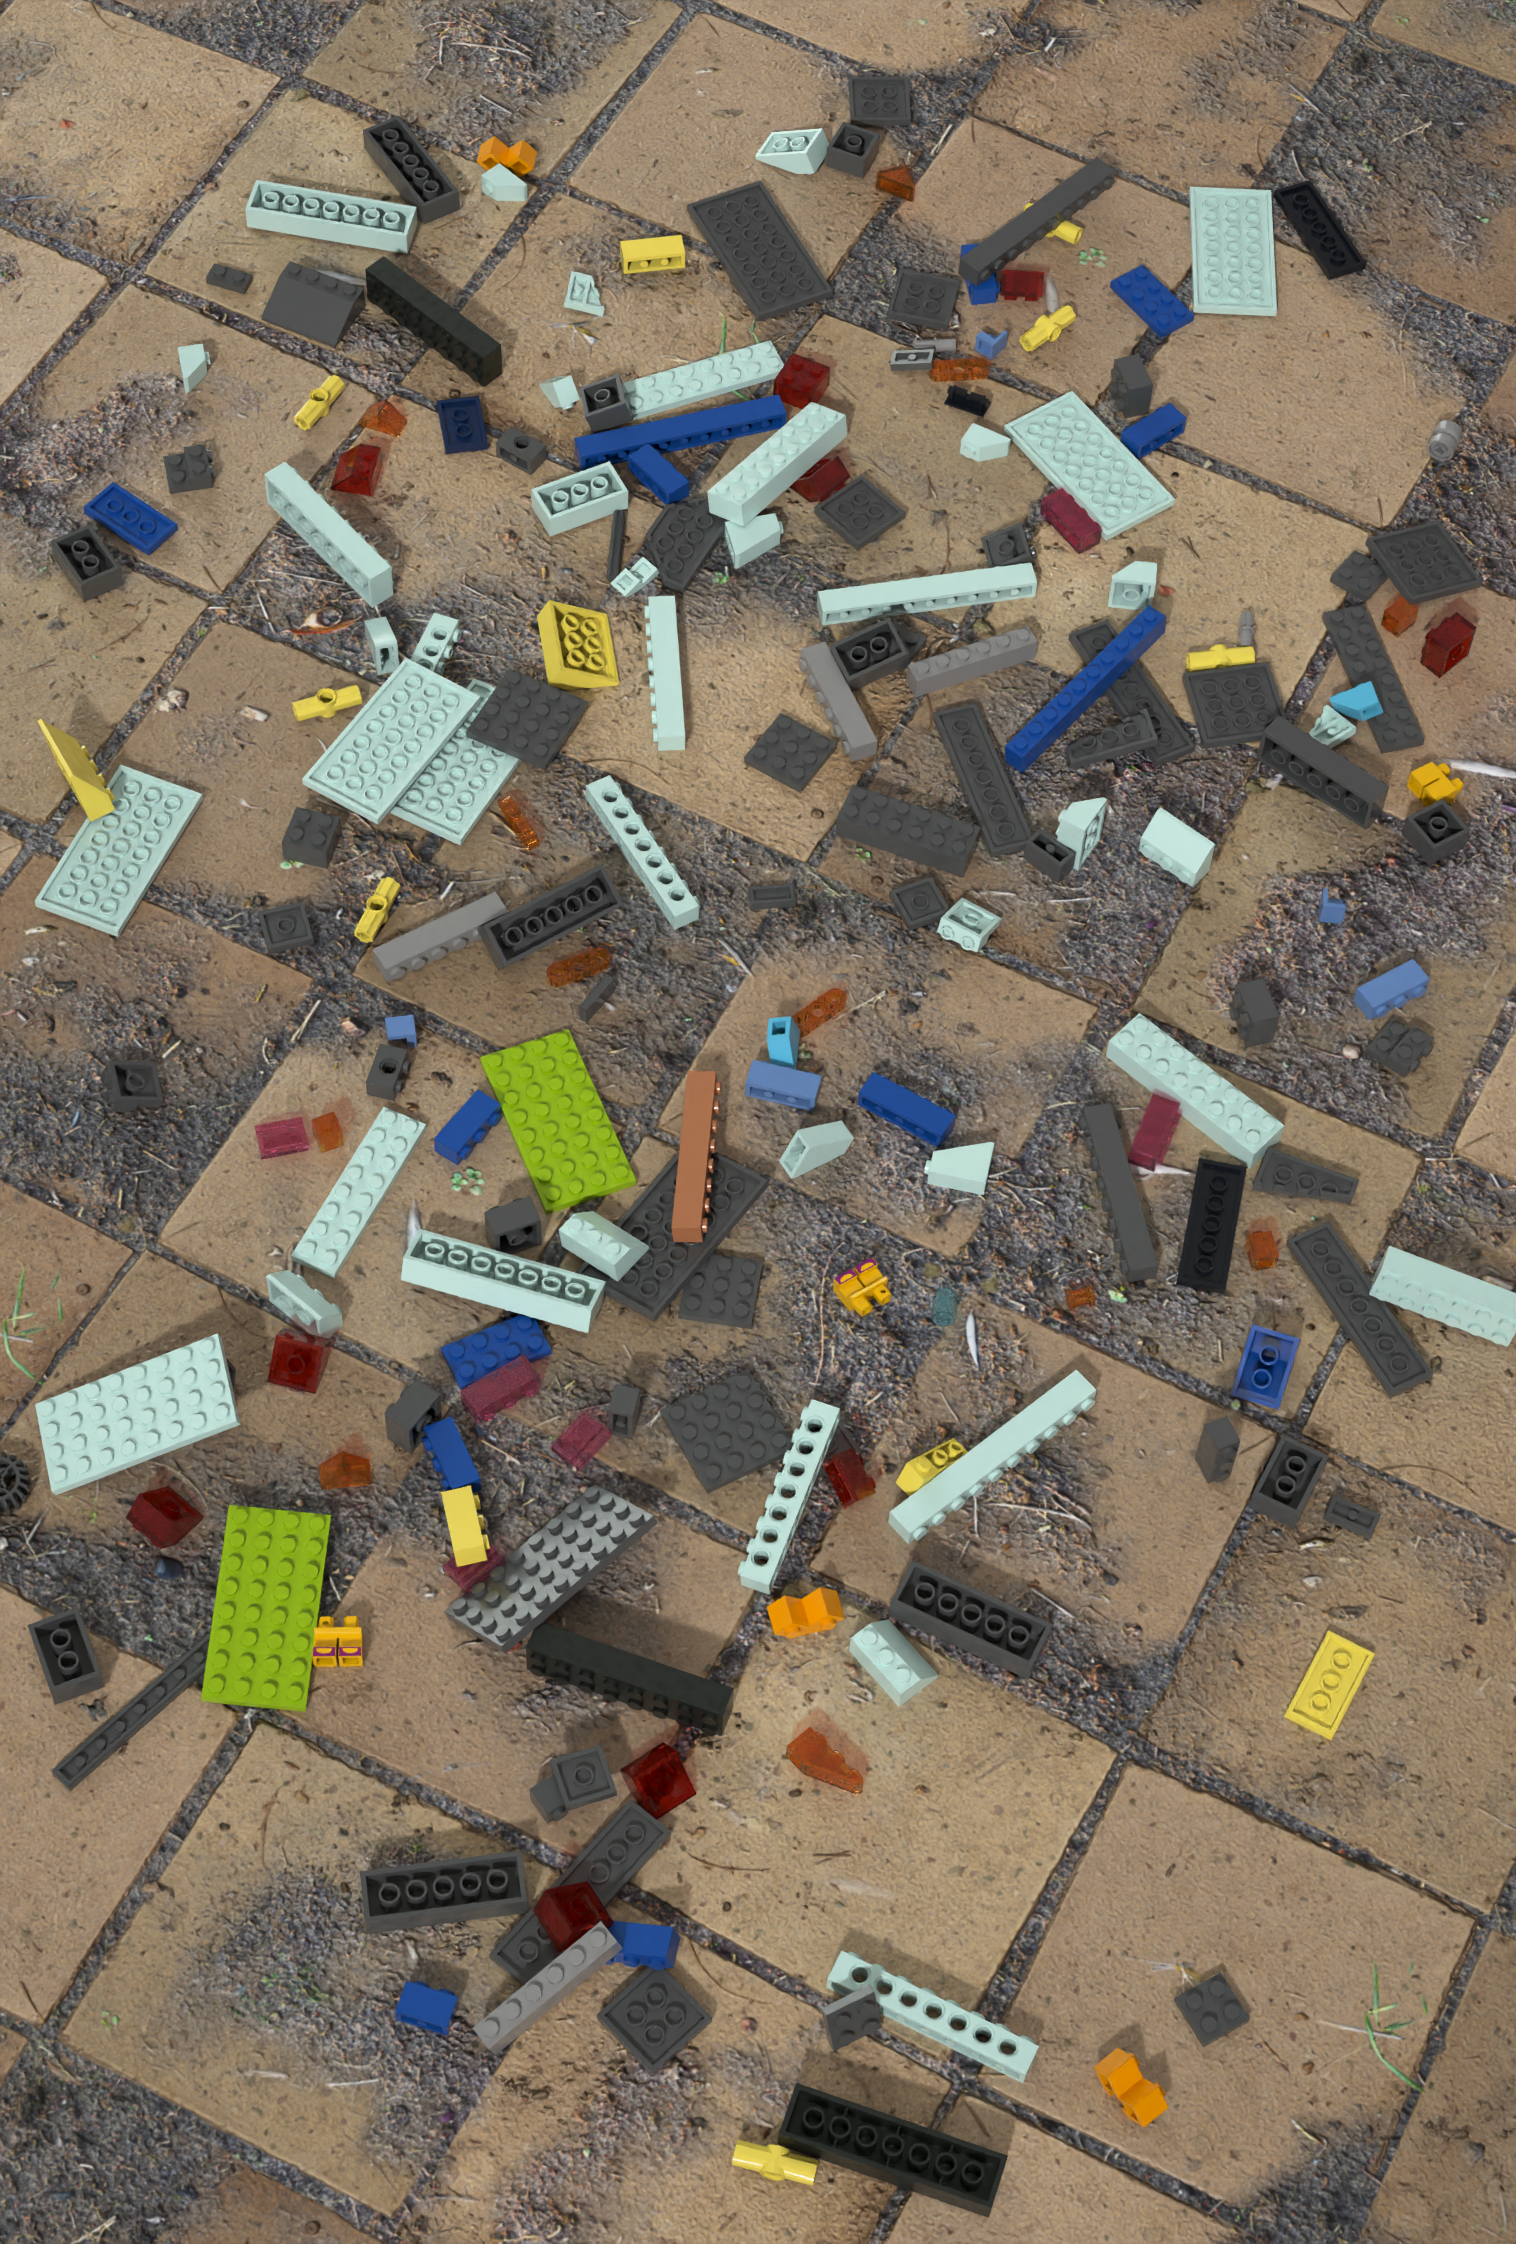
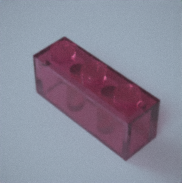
(1070, 521)
(1154, 1133)
(500, 1389)

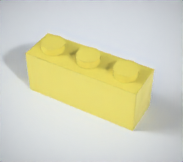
(652, 254)
(465, 1525)

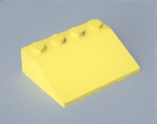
(576, 647)
(79, 772)

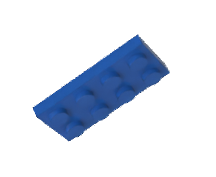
(1152, 301)
(130, 518)
(493, 1348)

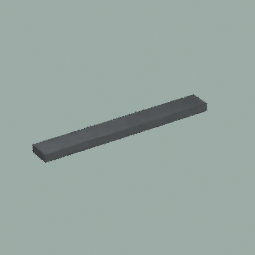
(133, 1716)

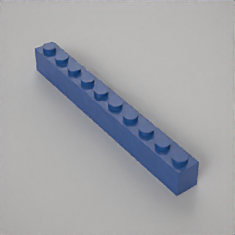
(682, 431)
(1085, 689)

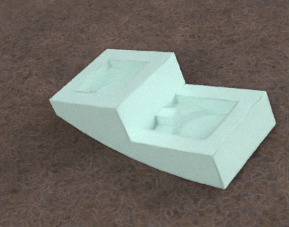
(636, 578)

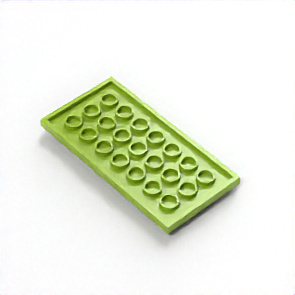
(557, 1121)
(266, 1608)

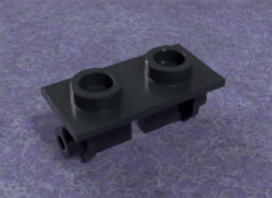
(971, 403)

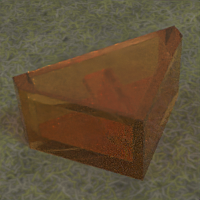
(896, 182)
(384, 418)
(344, 1471)

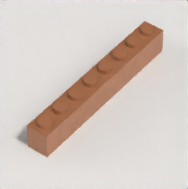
(695, 1156)

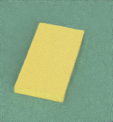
(1329, 1685)

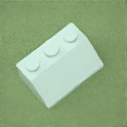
(1081, 827)
(1177, 847)
(601, 1243)
(303, 1304)
(891, 1661)

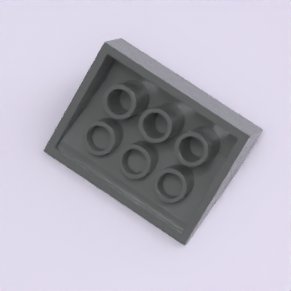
(314, 304)

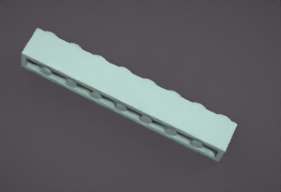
(666, 673)

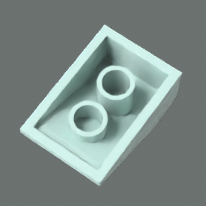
(795, 150)

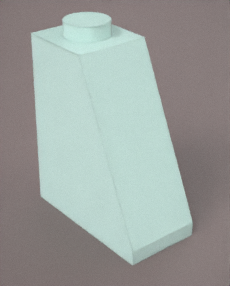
(752, 539)
(382, 645)
(815, 1147)
(961, 1167)

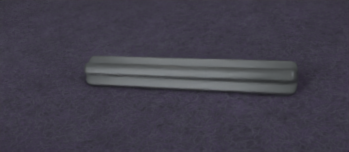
(615, 545)

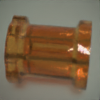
(1079, 1297)

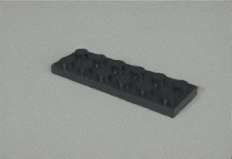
(1319, 230)
(1211, 1226)

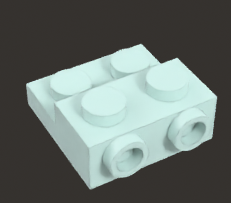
(968, 925)

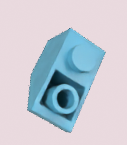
(1358, 702)
(783, 1041)

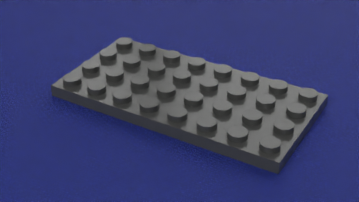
(759, 251)
(669, 1264)
(550, 1568)

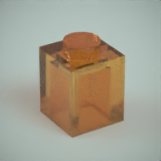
(1399, 617)
(327, 1132)
(1261, 1250)

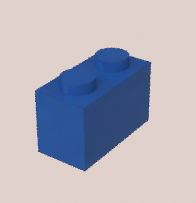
(427, 2007)

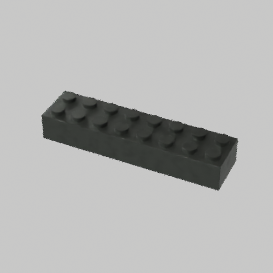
(434, 321)
(629, 1679)
(892, 2150)

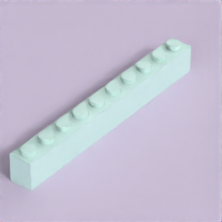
(926, 593)
(991, 1457)

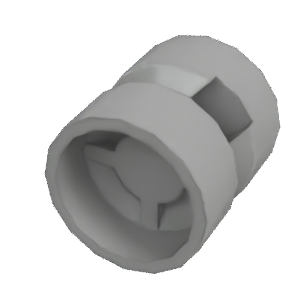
(1444, 440)

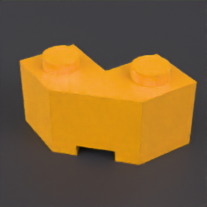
(517, 159)
(808, 1615)
(1122, 2077)

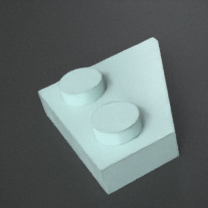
(583, 295)
(1332, 728)

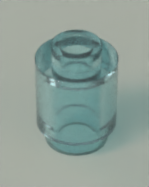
(944, 1307)

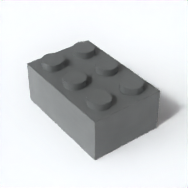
(87, 563)
(870, 654)
(1288, 1481)
(66, 1656)

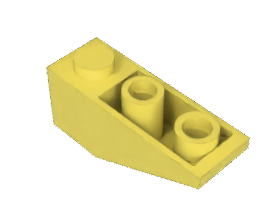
(929, 1465)

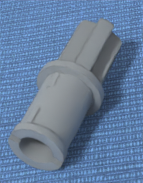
(938, 345)
(1246, 629)

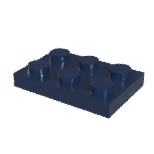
(462, 425)

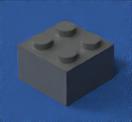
(852, 150)
(1131, 386)
(606, 403)
(1436, 831)
(311, 837)
(1254, 1013)
(513, 1226)
(410, 1414)

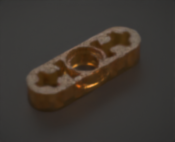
(974, 373)
(518, 822)
(573, 975)
(820, 1003)

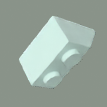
(1133, 586)

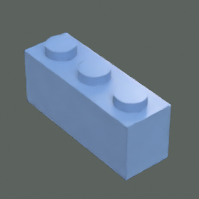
(1391, 990)
(783, 1085)

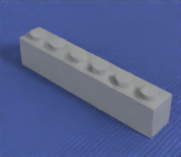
(971, 661)
(838, 702)
(436, 938)
(547, 1988)

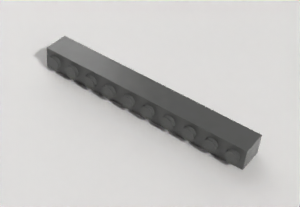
(1036, 222)

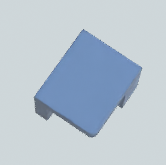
(990, 345)
(1331, 909)
(400, 1028)

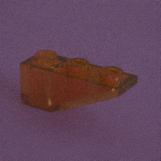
(817, 1760)

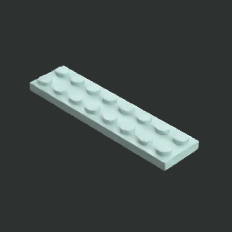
(703, 379)
(358, 1192)

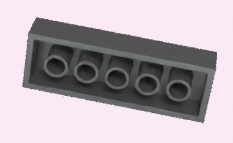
(411, 169)
(1322, 772)
(907, 830)
(550, 917)
(970, 1619)
(443, 1892)

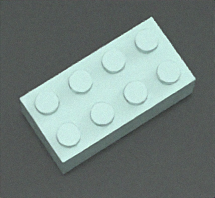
(579, 498)

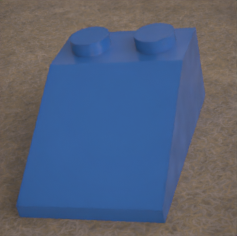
(1265, 1366)

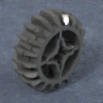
(10, 1469)

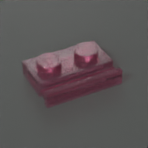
(281, 1138)
(581, 1441)
(470, 1574)

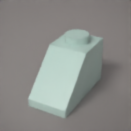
(503, 185)
(193, 365)
(560, 391)
(983, 444)

